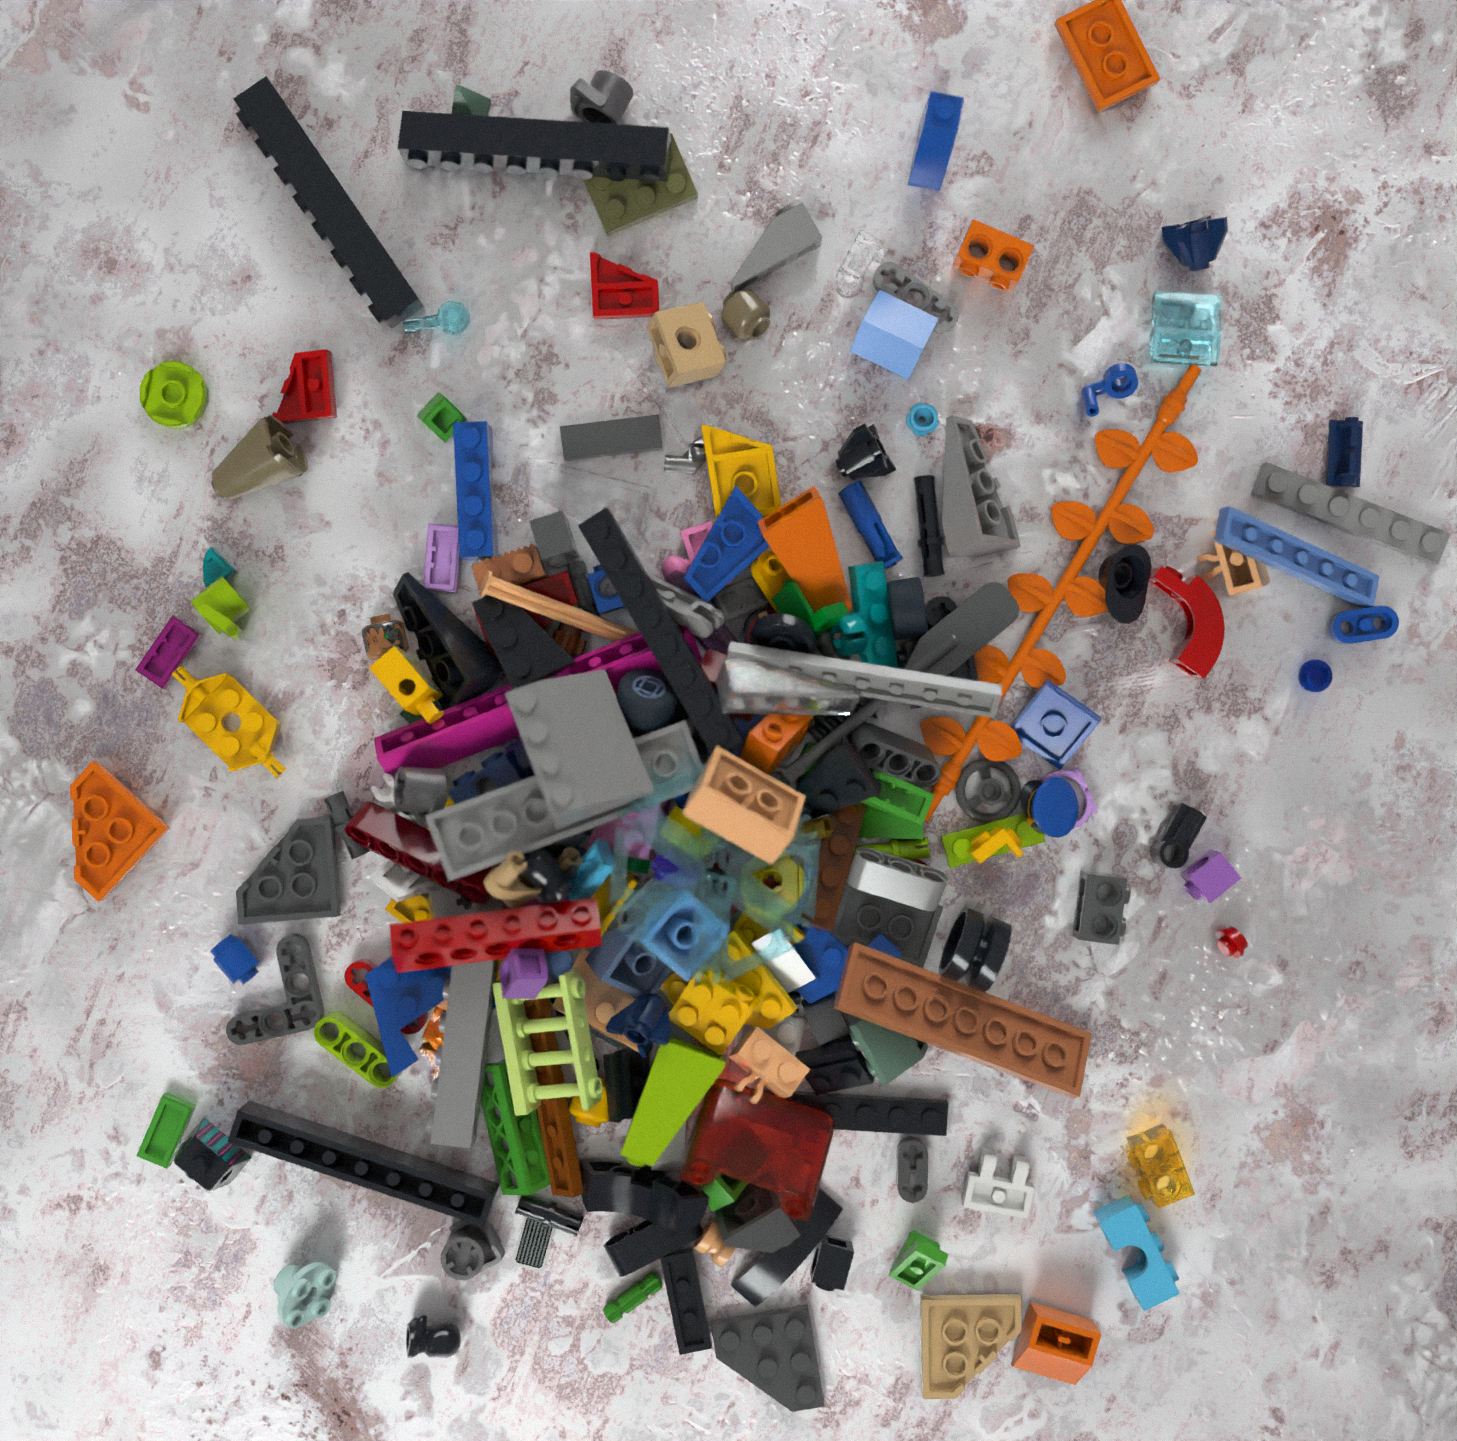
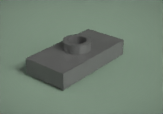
(740, 600)

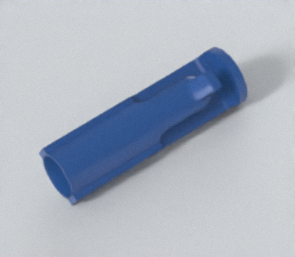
(869, 524)

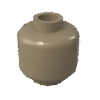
(745, 314)

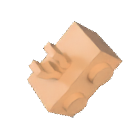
(1239, 571)
(768, 1064)

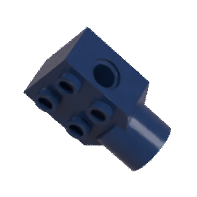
(500, 767)

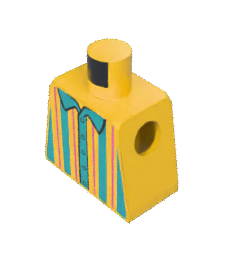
(408, 684)

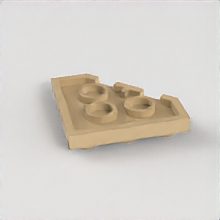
(963, 1338)

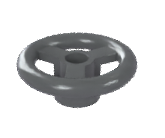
(1012, 799)

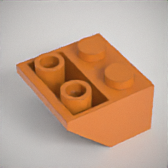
(1056, 1344)

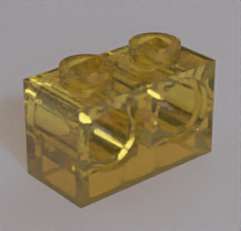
(1164, 1163)

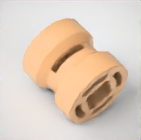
(712, 1242)

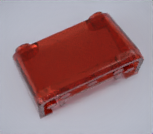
(761, 1143)

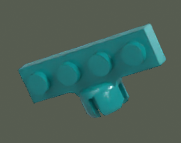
(870, 624)

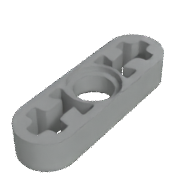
(901, 274)

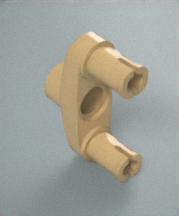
(510, 883)

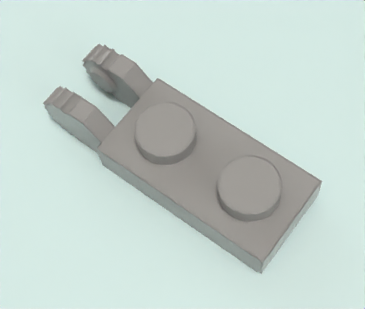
(689, 609)

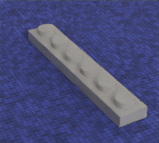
(1350, 513)

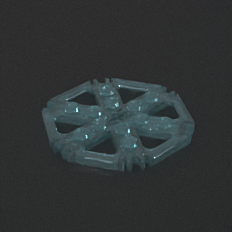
(711, 907)

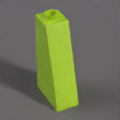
(670, 1094)

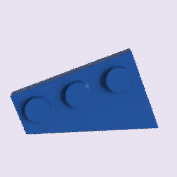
(728, 548)

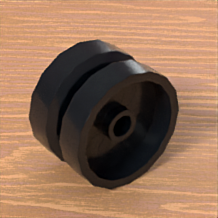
(975, 949)

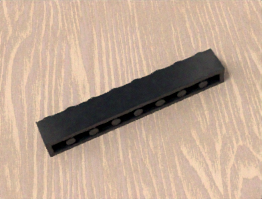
(535, 146)
(328, 203)
(363, 1162)

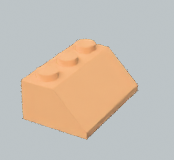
(745, 806)

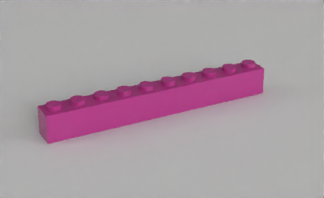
(488, 718)

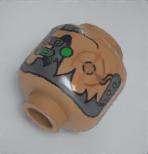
(383, 635)

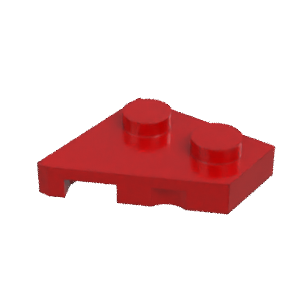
(620, 291)
(308, 389)

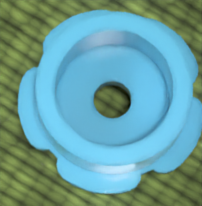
(926, 411)

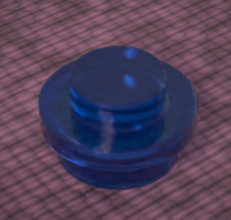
(1315, 675)

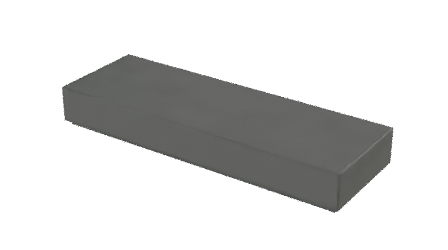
(611, 437)

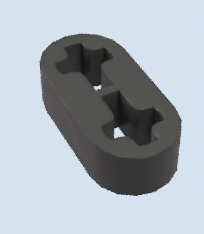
(919, 1169)

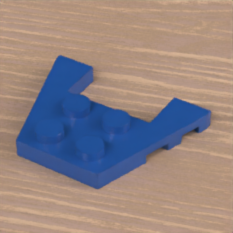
(826, 960)
(401, 1000)

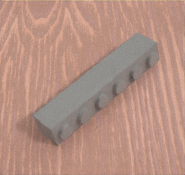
(462, 1054)

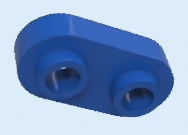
(1361, 624)

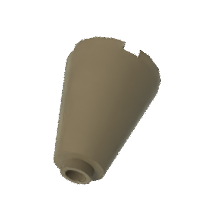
(259, 461)

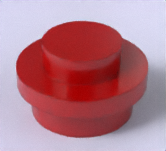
(1231, 942)

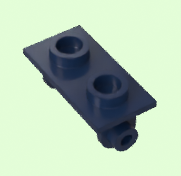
(1344, 452)

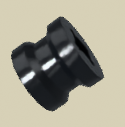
(938, 612)

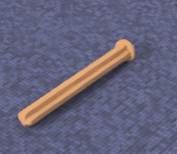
(553, 609)

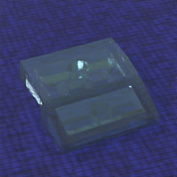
(1185, 329)

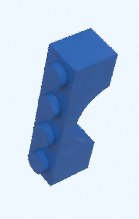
(474, 490)

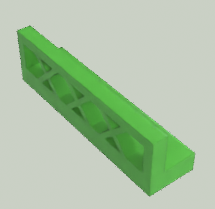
(522, 1133)

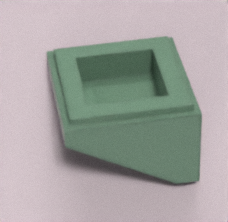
(469, 102)

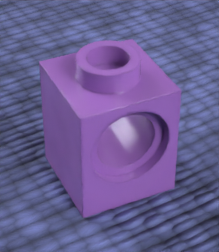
(1209, 877)
(523, 973)

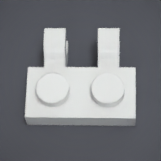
(999, 1194)

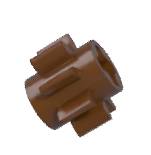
(568, 639)

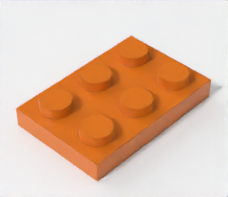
(1106, 52)

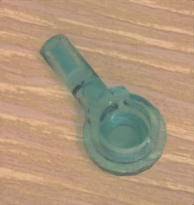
(450, 318)

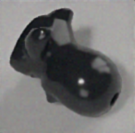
(547, 874)
(435, 1340)

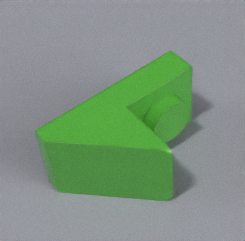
(918, 1261)

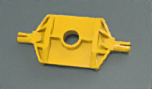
(205, 712)

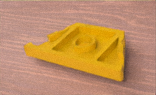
(740, 463)

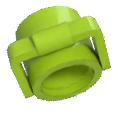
(221, 607)

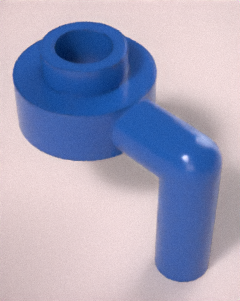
(1113, 387)

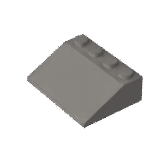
(578, 745)

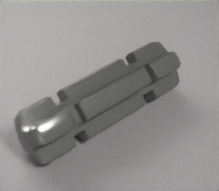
(582, 587)

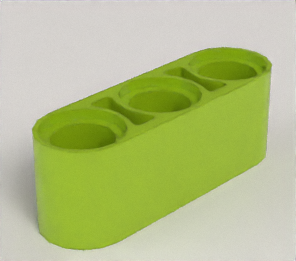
(342, 1048)

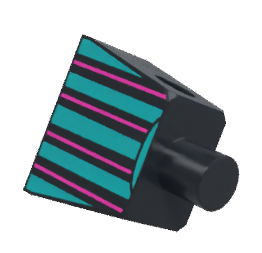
(209, 1157)

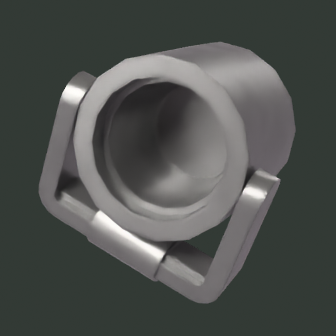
(602, 99)
(420, 791)
(468, 1248)

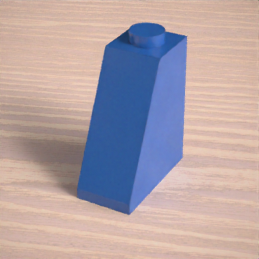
(935, 140)

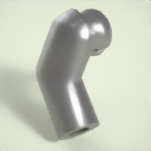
(689, 462)

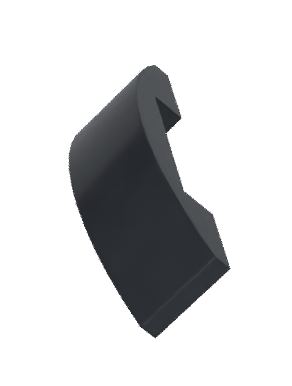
(771, 1270)

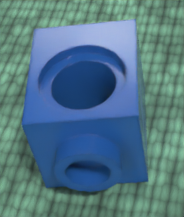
(604, 603)

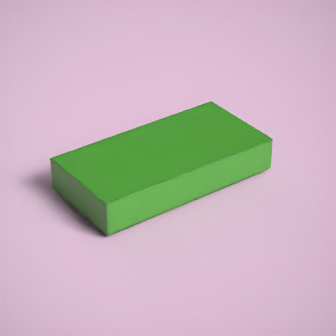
(166, 1130)

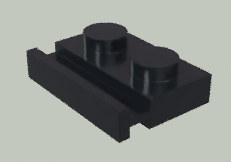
(835, 1067)
(624, 1081)

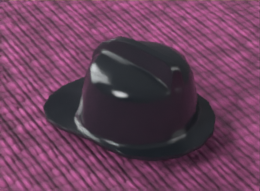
(1126, 582)

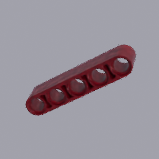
(411, 848)

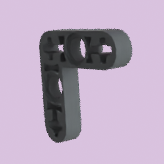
(295, 998)

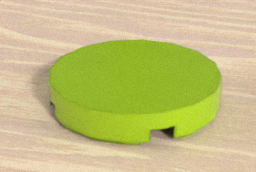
(174, 394)

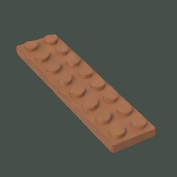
(963, 1020)

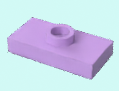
(442, 558)

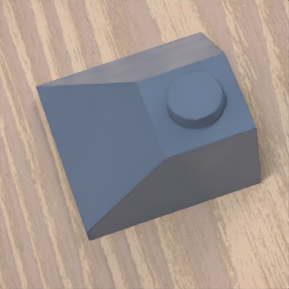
(627, 964)

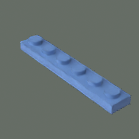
(1295, 557)

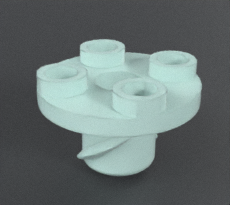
(304, 1293)

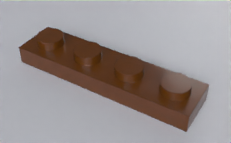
(834, 864)

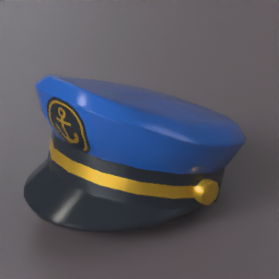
(1050, 806)

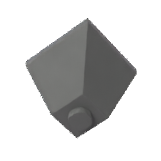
(756, 1221)

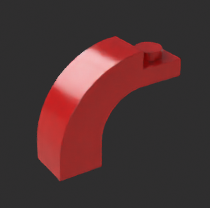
(1203, 620)

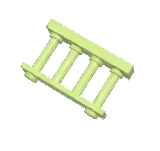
(522, 1060)

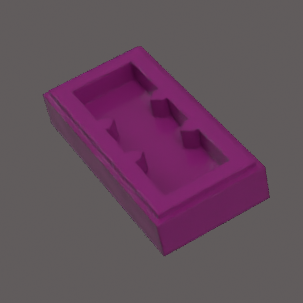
(169, 651)

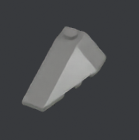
(972, 510)

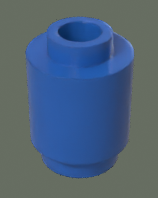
(235, 960)

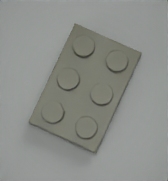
(633, 201)

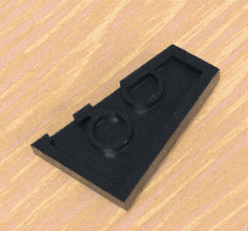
(520, 643)
(837, 782)

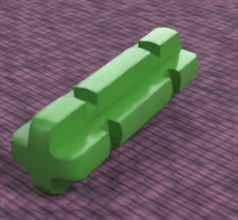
(632, 1297)

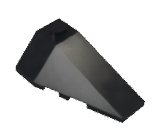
(454, 654)

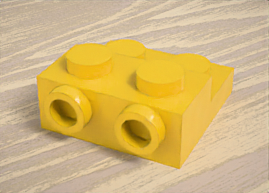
(713, 1010)

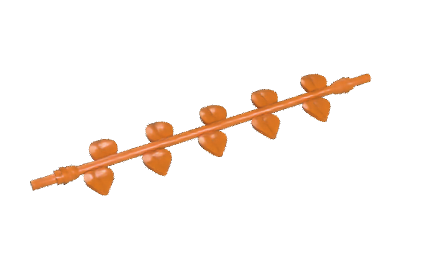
(1082, 594)

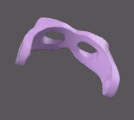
(1089, 804)

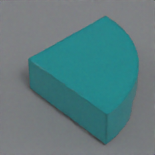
(216, 566)

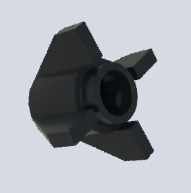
(864, 455)

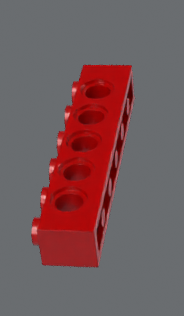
(494, 933)

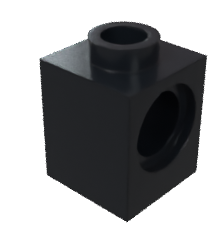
(831, 1263)

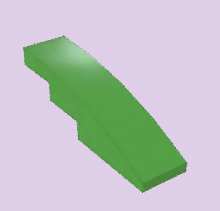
(895, 797)

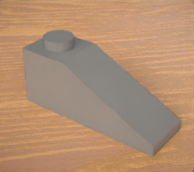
(783, 242)

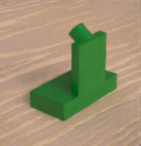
(793, 602)

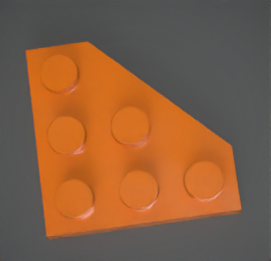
(109, 830)

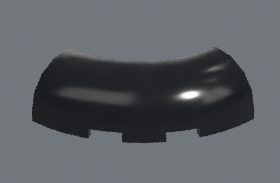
(643, 1194)

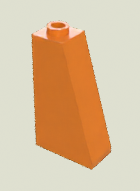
(806, 548)

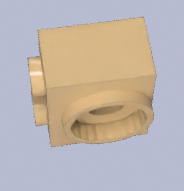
(696, 330)

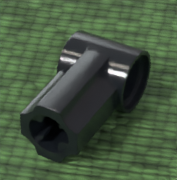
(1180, 835)

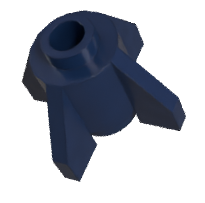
(1196, 241)
(643, 1023)

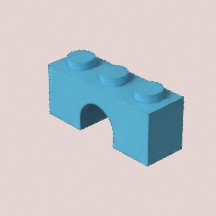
(1149, 1277)

